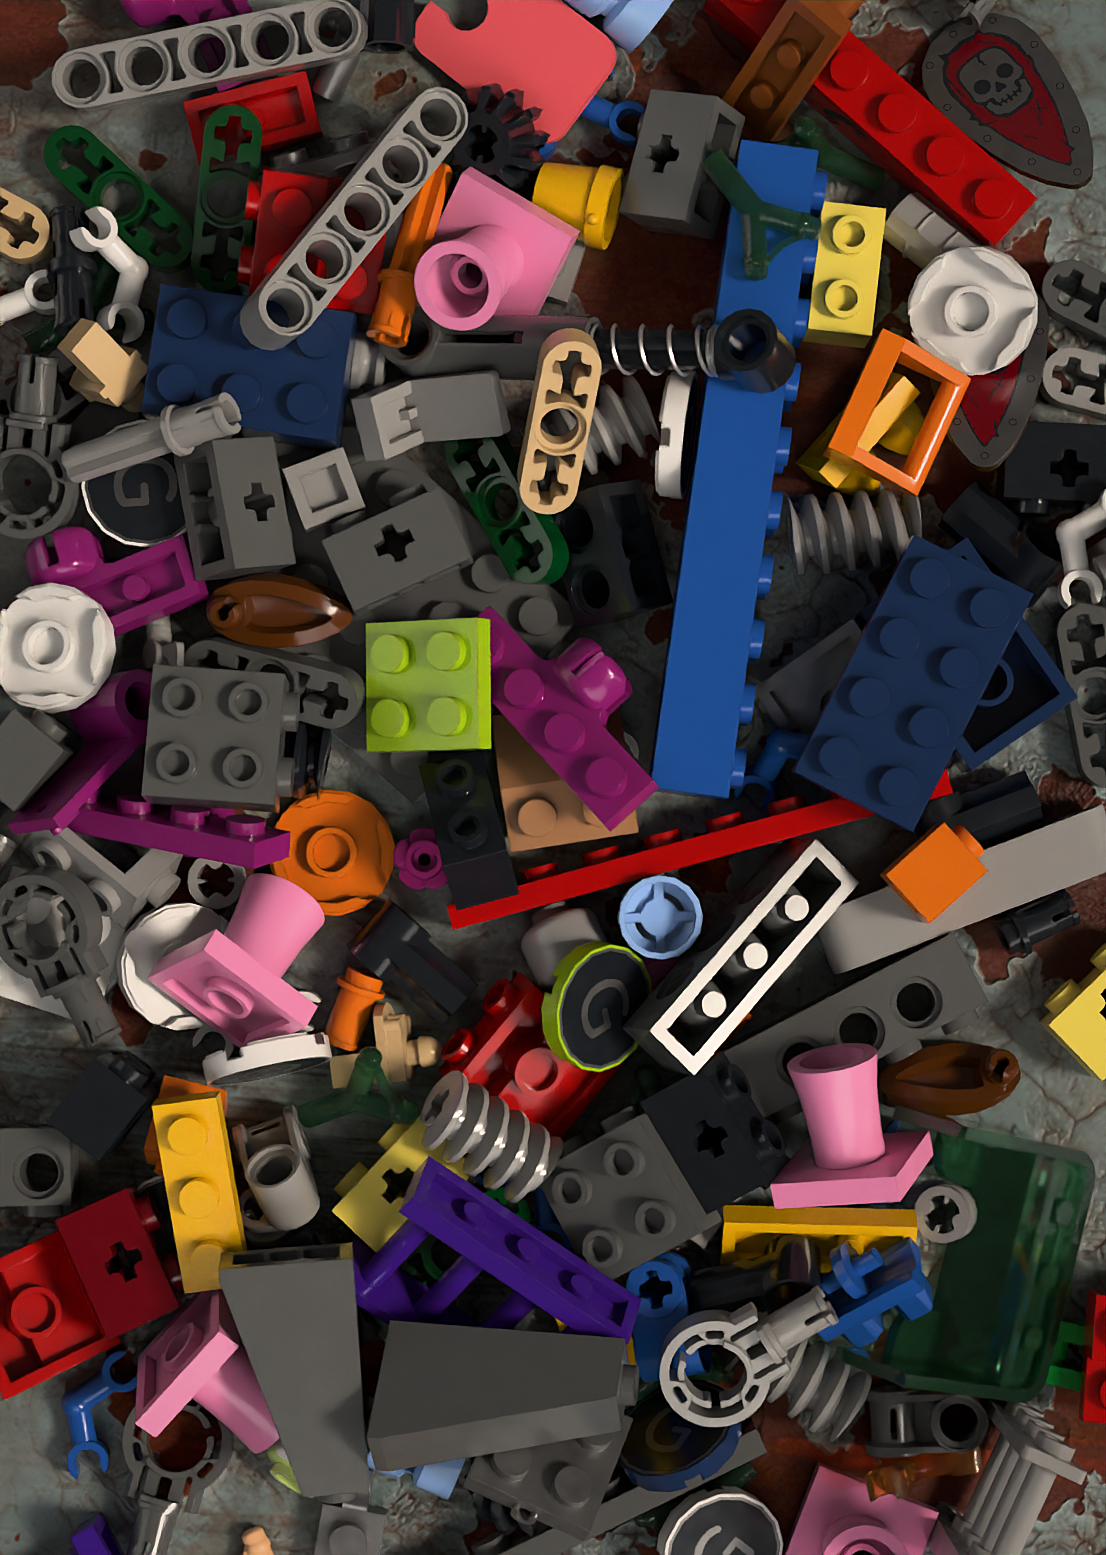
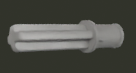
(174, 431)

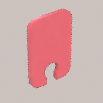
(524, 47)

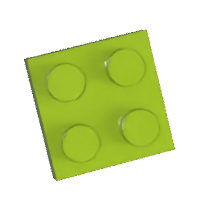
(428, 685)

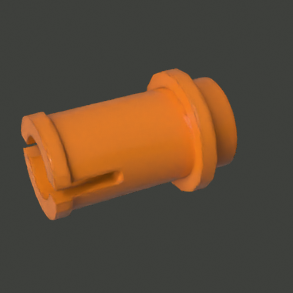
(353, 1008)

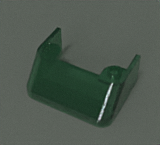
(1005, 1279)

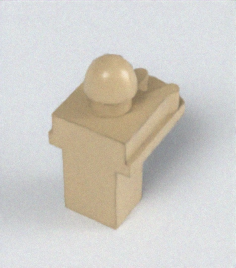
(104, 368)
(397, 1048)

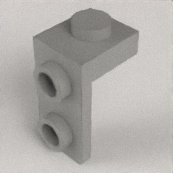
(429, 411)
(117, 894)

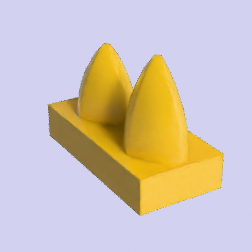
(892, 425)

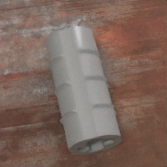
(924, 230)

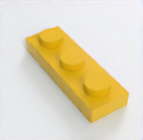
(199, 1185)
(750, 1228)

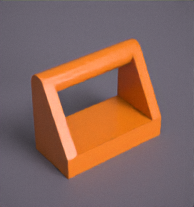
(864, 397)

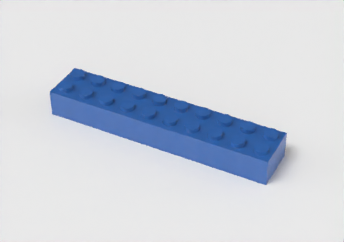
(733, 502)

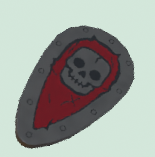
(1011, 100)
(999, 403)

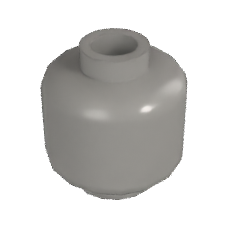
(554, 936)

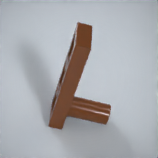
(788, 63)

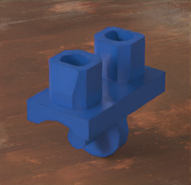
(871, 1284)

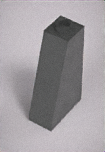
(304, 1347)
(492, 1391)

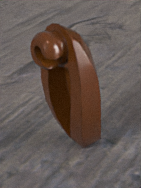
(277, 611)
(950, 1079)

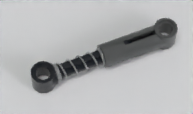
(514, 343)

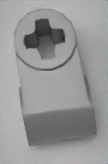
(279, 1169)

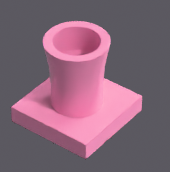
(490, 255)
(237, 975)
(846, 1151)
(203, 1361)
(842, 1520)

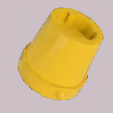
(582, 198)

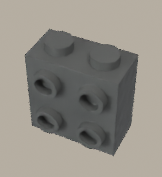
(219, 738)
(623, 1196)

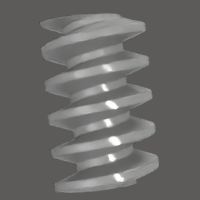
(613, 423)
(851, 530)
(489, 1136)
(817, 1386)

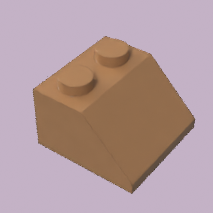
(537, 802)

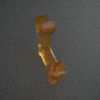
(913, 1468)

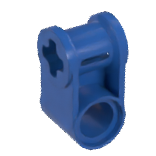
(661, 1312)

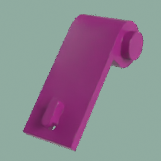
(112, 728)

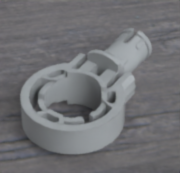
(738, 1333)

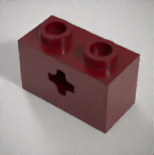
(118, 1295)

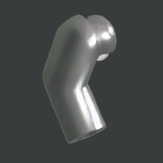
(335, 77)

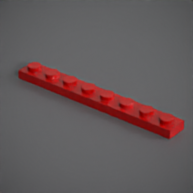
(670, 852)

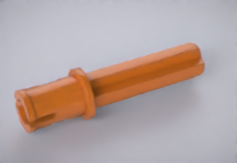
(397, 294)

